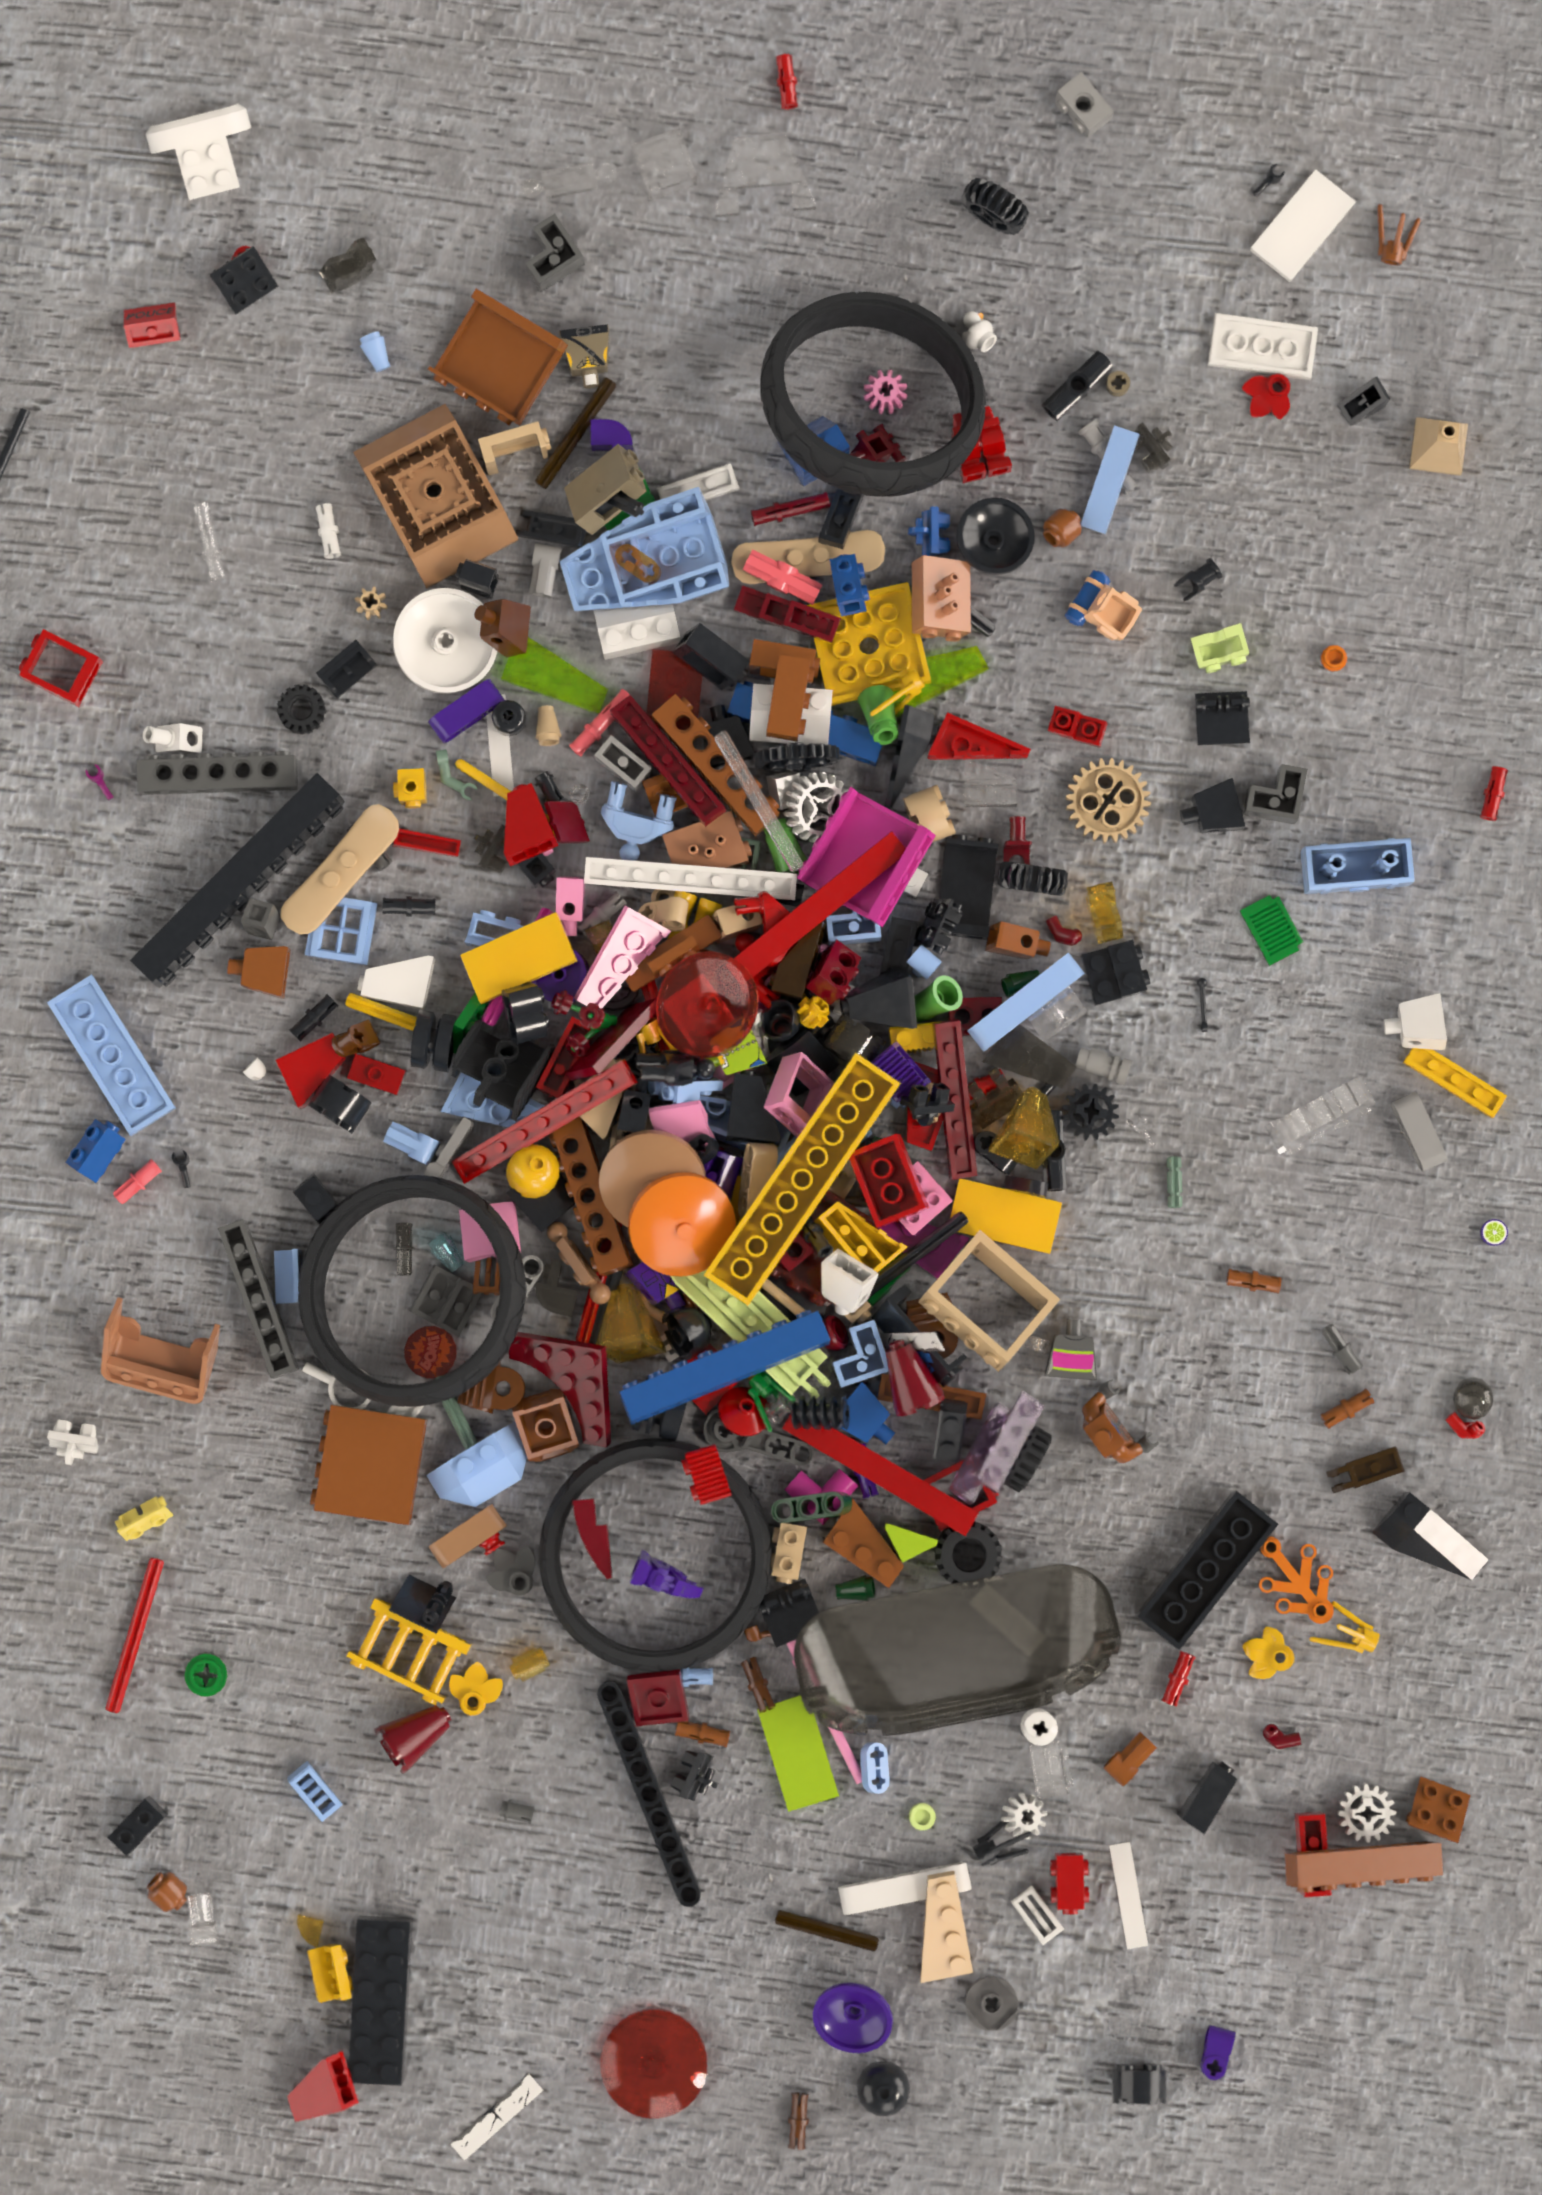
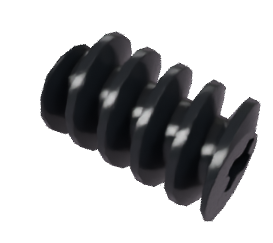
(820, 1413)

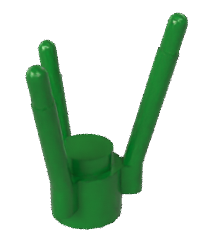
(764, 1386)

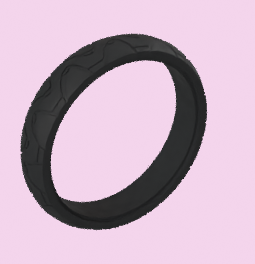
(907, 321)
(316, 1265)
(586, 1634)

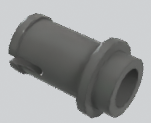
(516, 1811)

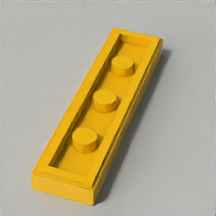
(1456, 1080)

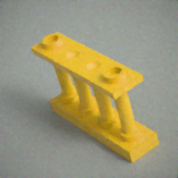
(454, 1648)

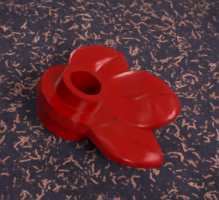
(1265, 398)

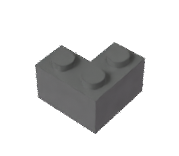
(559, 255)
(1283, 801)

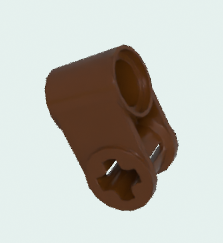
(356, 1040)

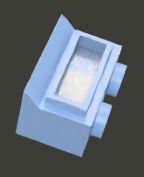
(486, 927)

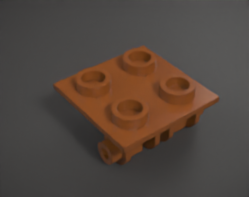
(1438, 1810)

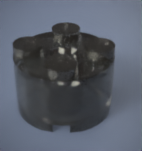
(847, 1039)

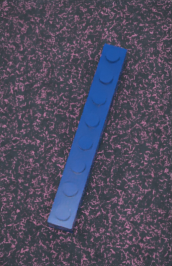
(724, 1367)

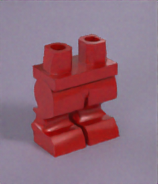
(991, 445)

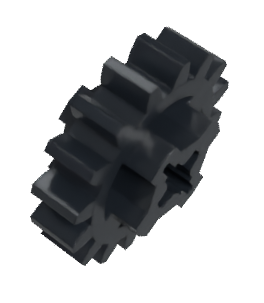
(1102, 1114)

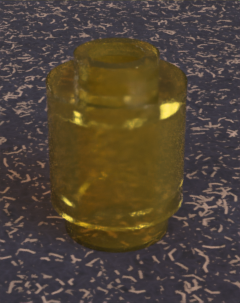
(529, 1664)

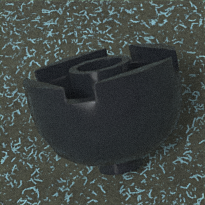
(687, 1331)
(883, 2088)

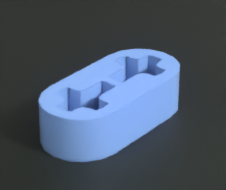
(874, 1767)

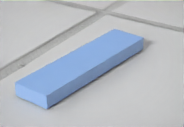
(1110, 479)

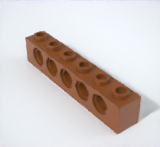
(666, 719)
(618, 1257)

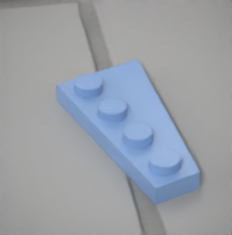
(461, 1104)

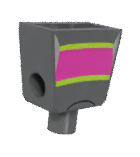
(1072, 1354)

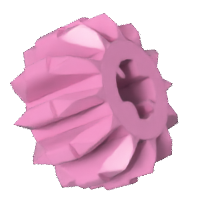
(874, 392)

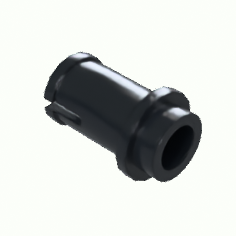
(548, 787)

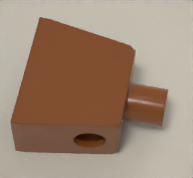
(1007, 937)
(263, 969)

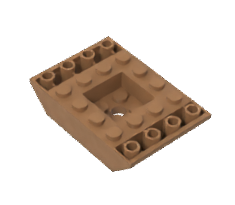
(442, 529)

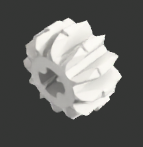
(1015, 1815)

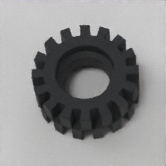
(301, 693)

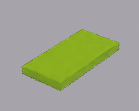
(798, 1754)

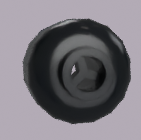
(505, 726)

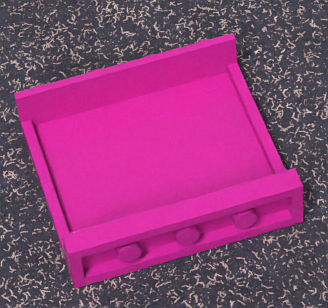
(849, 834)

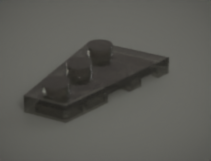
(1030, 1057)

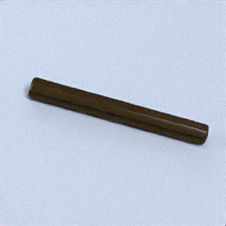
(575, 433)

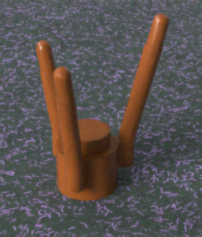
(1393, 252)

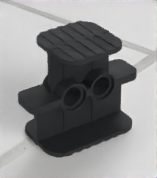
(516, 1076)

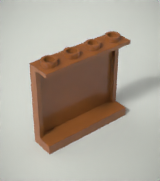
(499, 359)
(369, 1464)

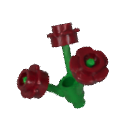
(591, 1017)

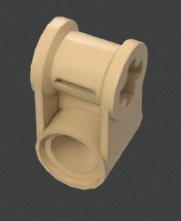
(668, 912)

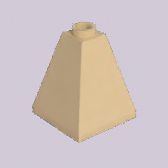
(1438, 446)

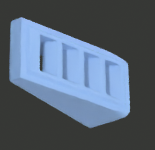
(302, 1771)

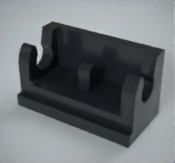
(346, 669)

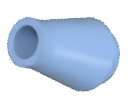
(375, 350)

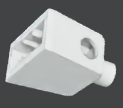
(1419, 1023)
(846, 1282)

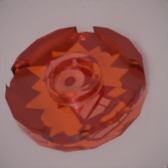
(430, 1352)

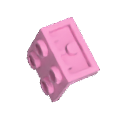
(935, 1196)

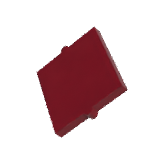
(566, 822)

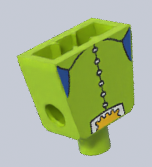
(743, 1057)

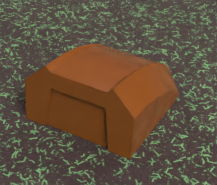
(545, 1425)

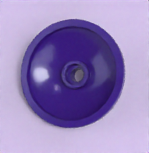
(849, 2027)

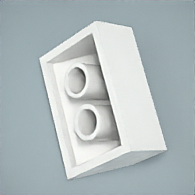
(636, 629)
(816, 716)

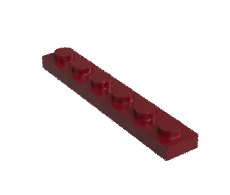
(667, 760)
(957, 1124)

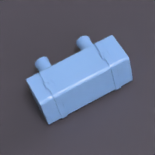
(1357, 866)

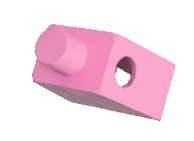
(570, 891)

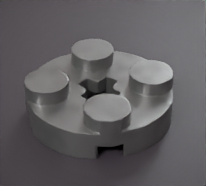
(1007, 2003)

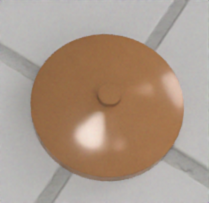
(638, 1162)

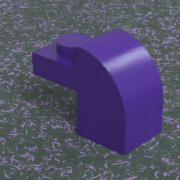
(609, 433)

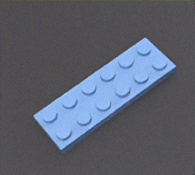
(111, 1055)

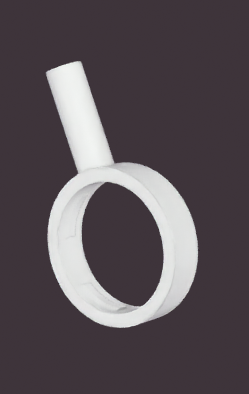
(329, 1379)

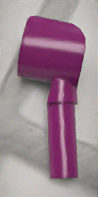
(100, 782)

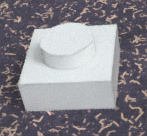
(916, 883)

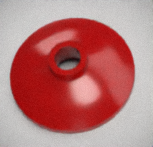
(735, 1417)

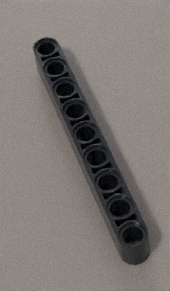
(649, 1807)

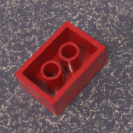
(888, 1180)

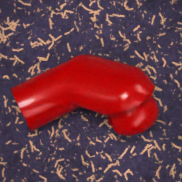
(1465, 1430)

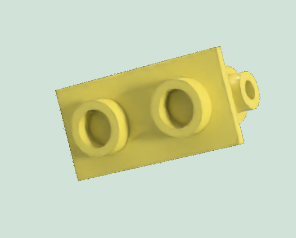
(155, 1514)

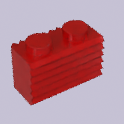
(707, 1475)

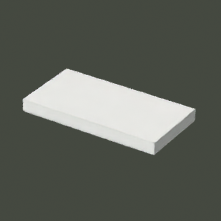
(1302, 225)
(1262, 346)

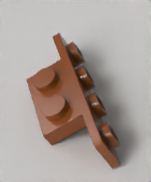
(673, 950)

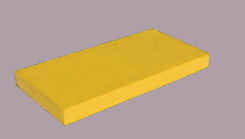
(518, 957)
(1007, 1215)

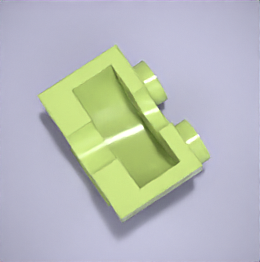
(1220, 648)

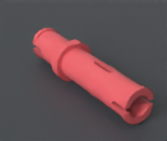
(593, 731)

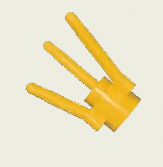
(910, 686)
(651, 1034)
(1364, 1637)

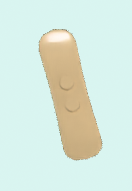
(811, 556)
(340, 870)

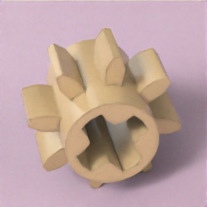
(366, 597)

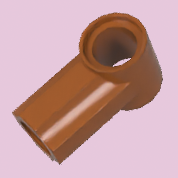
(1125, 1764)

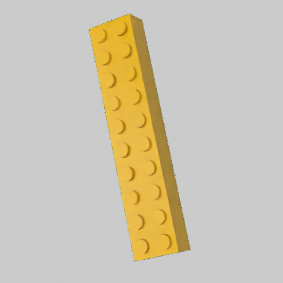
(802, 1179)

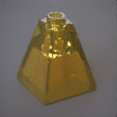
(1028, 1131)
(628, 1327)

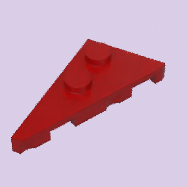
(966, 740)

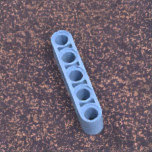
(1026, 1002)

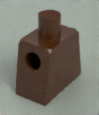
(504, 626)

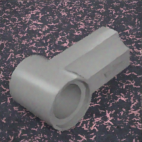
(545, 562)

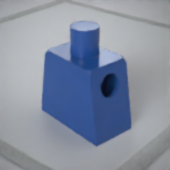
(867, 1416)

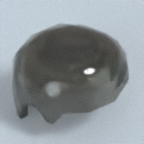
(1473, 1398)

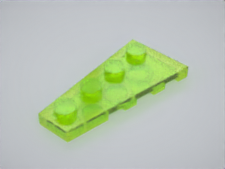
(948, 672)
(554, 678)

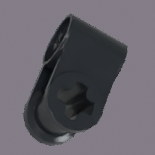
(1002, 1164)

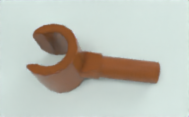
(753, 1633)

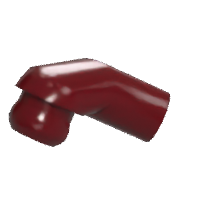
(1063, 935)
(1279, 1739)

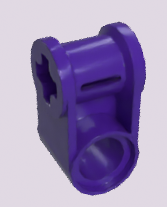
(1218, 2047)

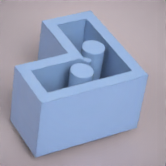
(852, 929)
(869, 1358)

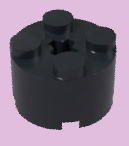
(340, 1103)
(1139, 2085)

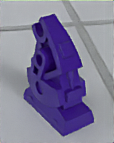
(663, 1577)

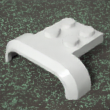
(202, 148)

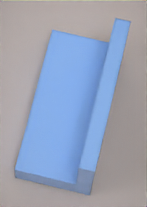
(287, 1271)

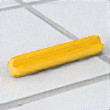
(381, 1011)

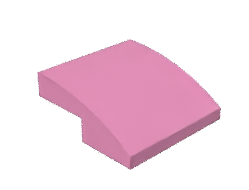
(681, 1119)
(474, 1240)

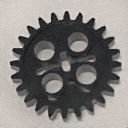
(797, 757)

